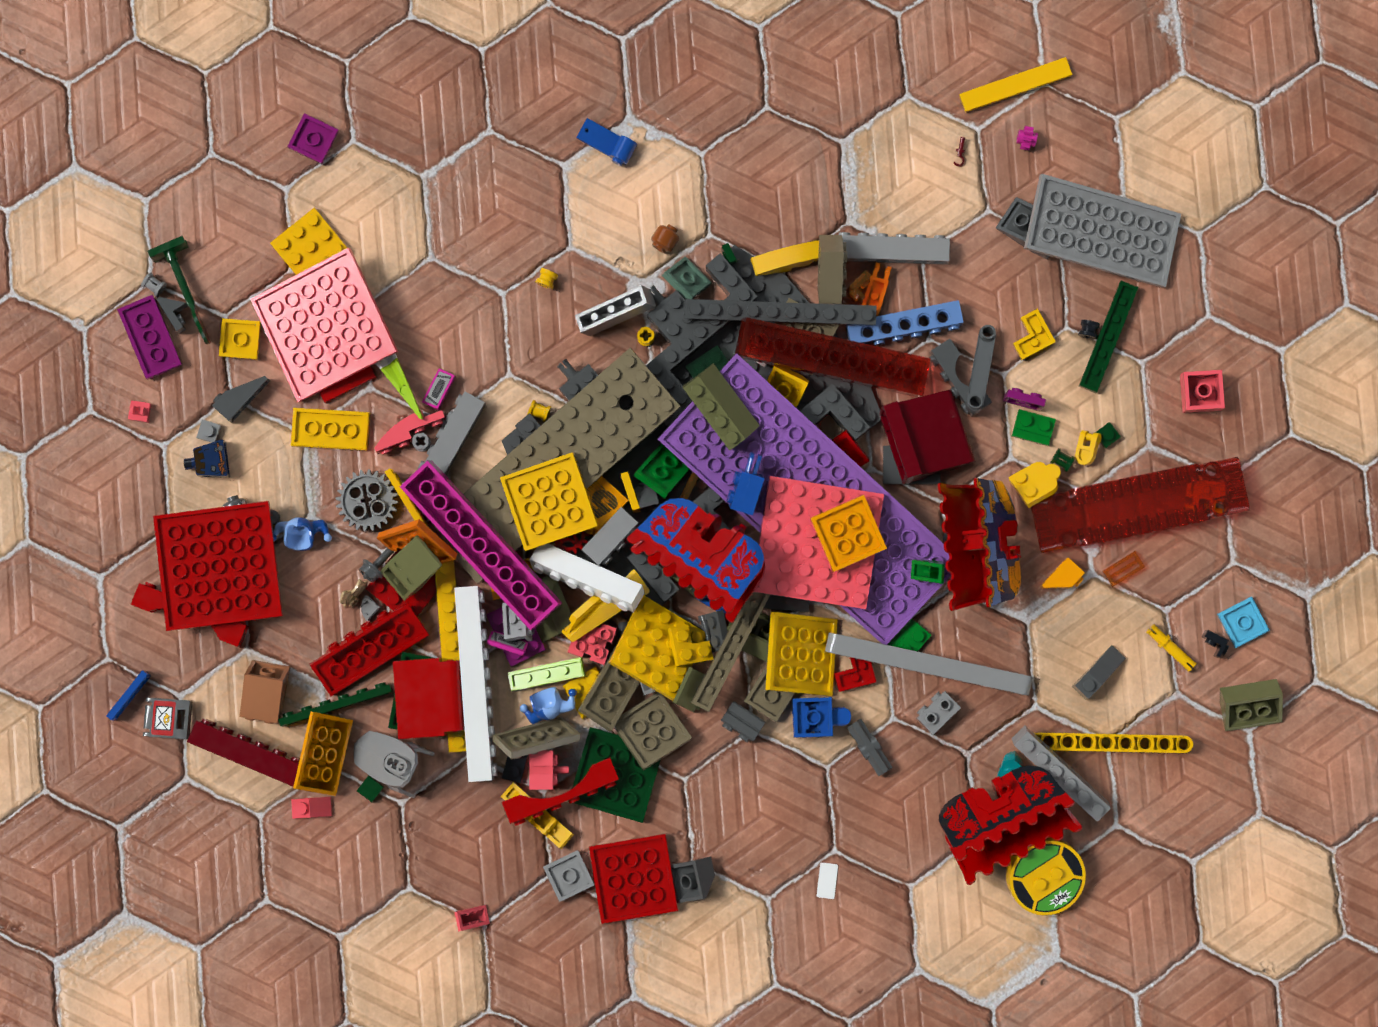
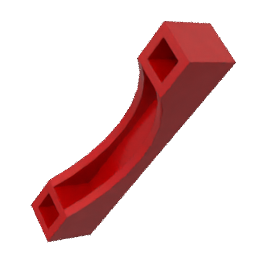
(151, 600)
(598, 775)

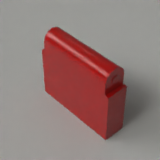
(428, 697)

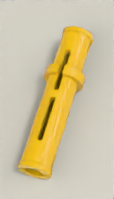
(1165, 642)

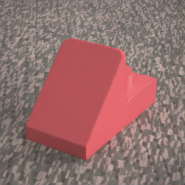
(311, 807)

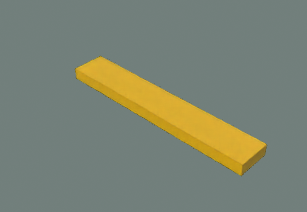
(1015, 84)

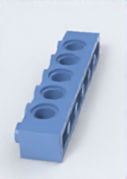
(950, 310)

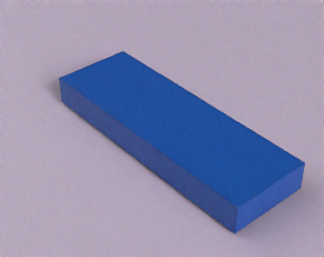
(128, 696)

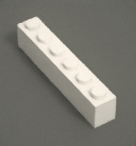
(587, 577)

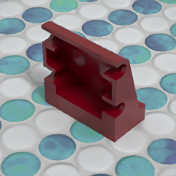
(926, 436)

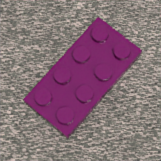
(149, 337)

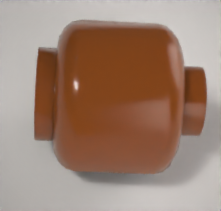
(665, 238)

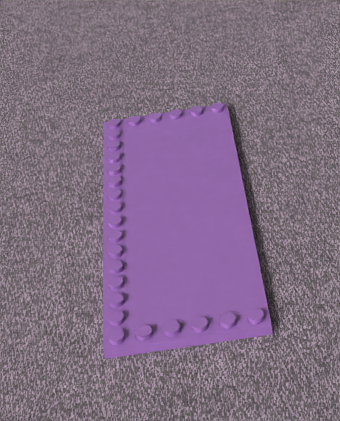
(802, 452)

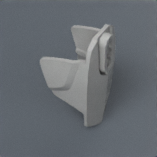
(377, 757)

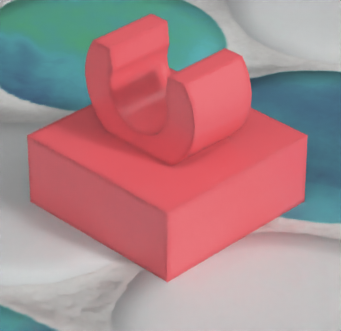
(139, 411)

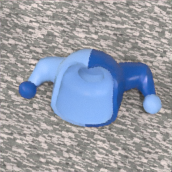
(300, 532)
(548, 705)

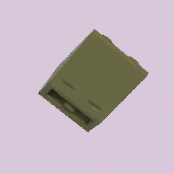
(411, 568)

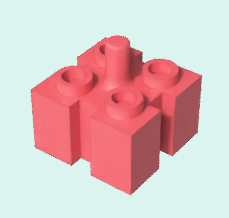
(594, 644)
(545, 770)

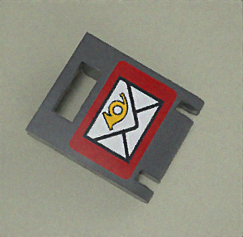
(163, 718)

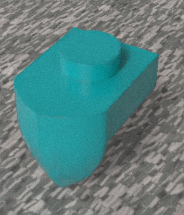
(1010, 762)

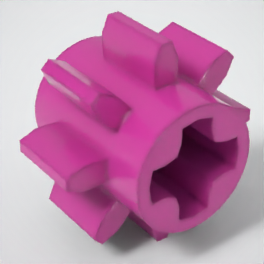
(1026, 138)

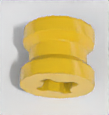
(546, 278)

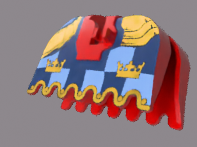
(980, 518)

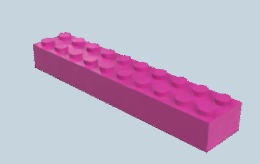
(480, 544)

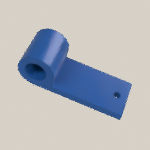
(616, 147)

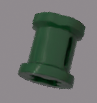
(1066, 465)

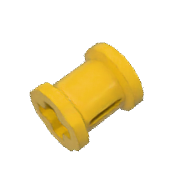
(641, 333)
(539, 410)

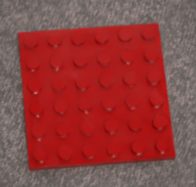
(217, 566)

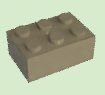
(831, 269)

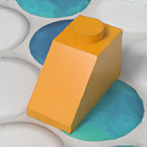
(1064, 576)

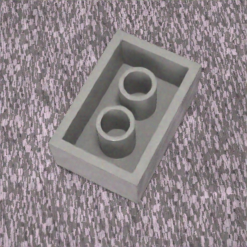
(610, 538)

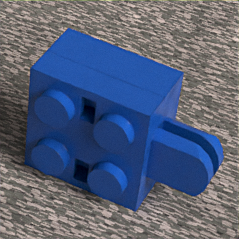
(747, 487)
(817, 717)

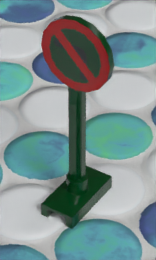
(168, 250)

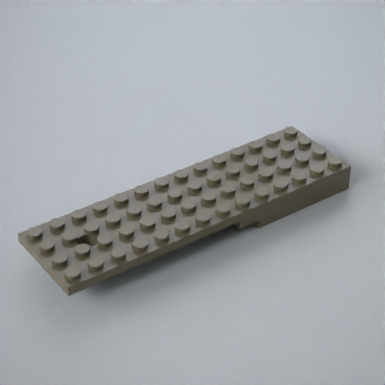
(588, 426)

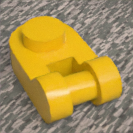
(1086, 454)

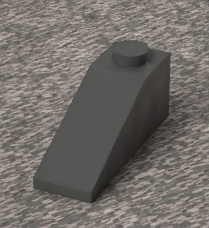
(235, 400)
(1098, 672)

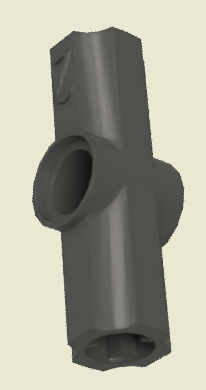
(869, 747)

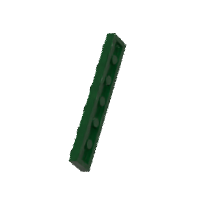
(1108, 336)
(342, 702)

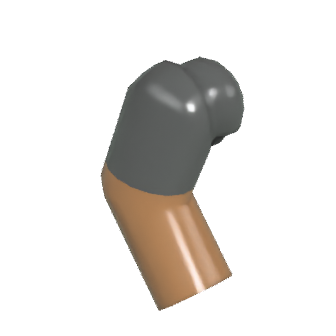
(622, 623)

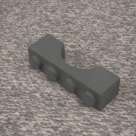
(945, 358)

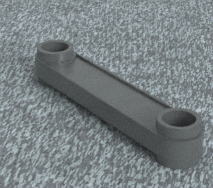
(981, 369)

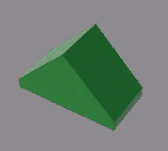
(928, 570)

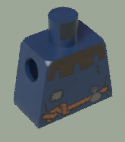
(210, 460)

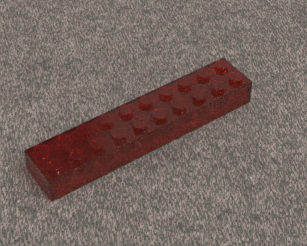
(832, 357)

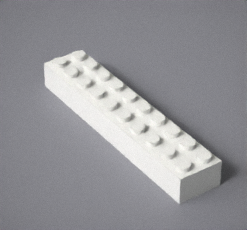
(474, 683)

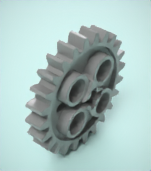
(350, 504)

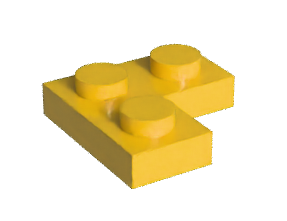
(1038, 337)
(683, 649)

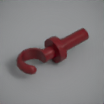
(960, 151)

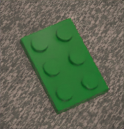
(662, 471)

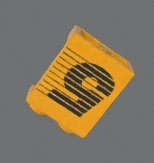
(604, 501)

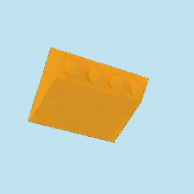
(323, 753)

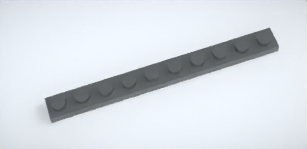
(780, 312)

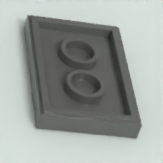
(892, 476)

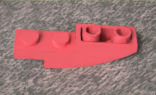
(401, 432)

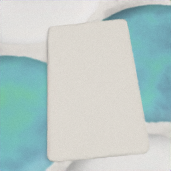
(827, 880)

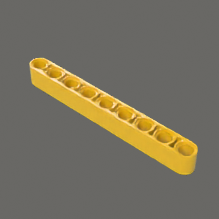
(1115, 740)

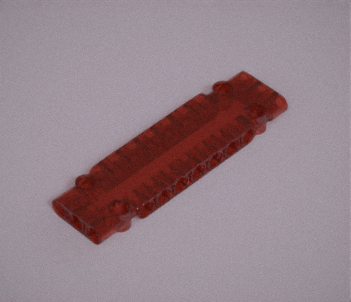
(1140, 504)

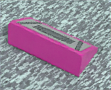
(438, 389)
(516, 646)

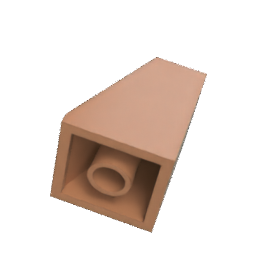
(264, 691)

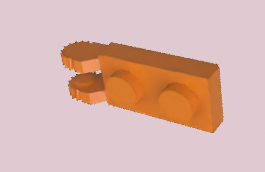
(876, 288)

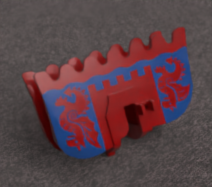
(715, 562)

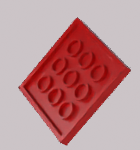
(633, 878)

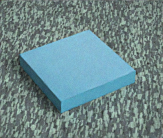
(1243, 622)

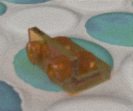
(856, 288)

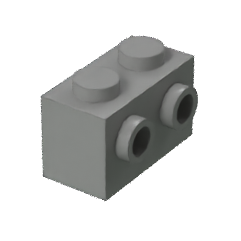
(938, 712)

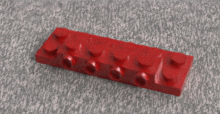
(368, 648)

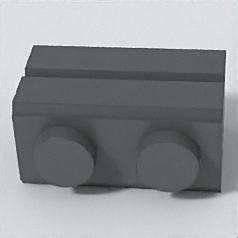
(742, 721)

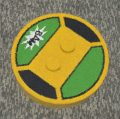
(1047, 878)

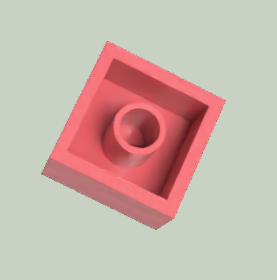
(1202, 391)

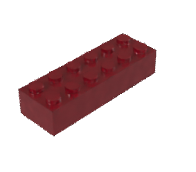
(243, 751)

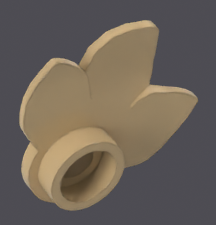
(350, 597)

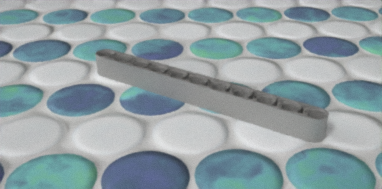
(928, 664)

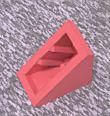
(471, 917)

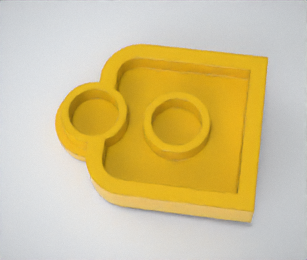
(1036, 482)

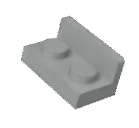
(513, 627)

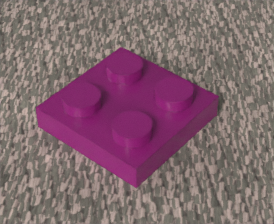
(313, 138)
(1021, 399)

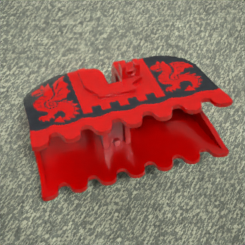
(1024, 815)

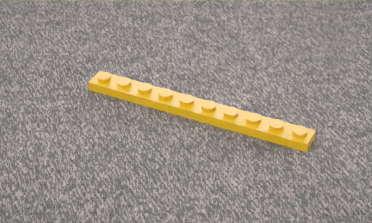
(448, 633)

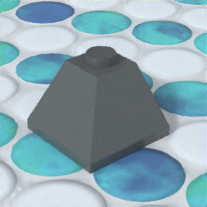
(692, 879)

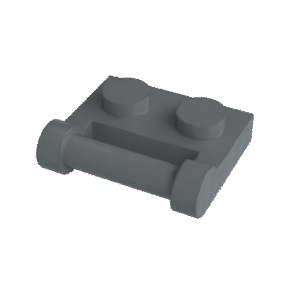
(715, 628)

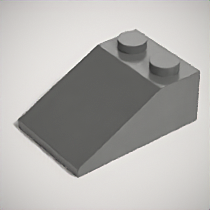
(1016, 222)

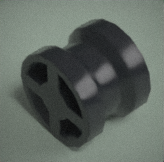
(1088, 329)

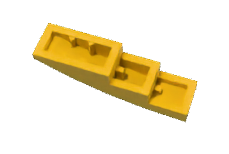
(785, 258)
(545, 823)

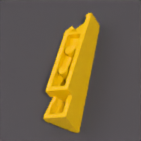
(595, 612)

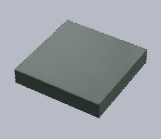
(686, 279)

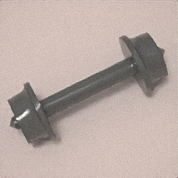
(370, 571)

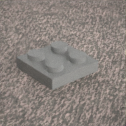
(568, 875)

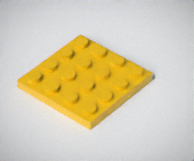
(549, 501)
(647, 649)
(798, 654)

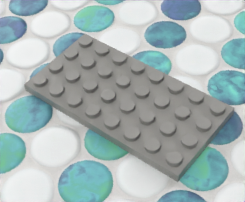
(1102, 231)

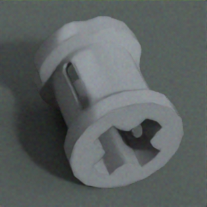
(153, 284)
(421, 448)

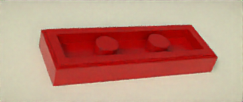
(347, 384)

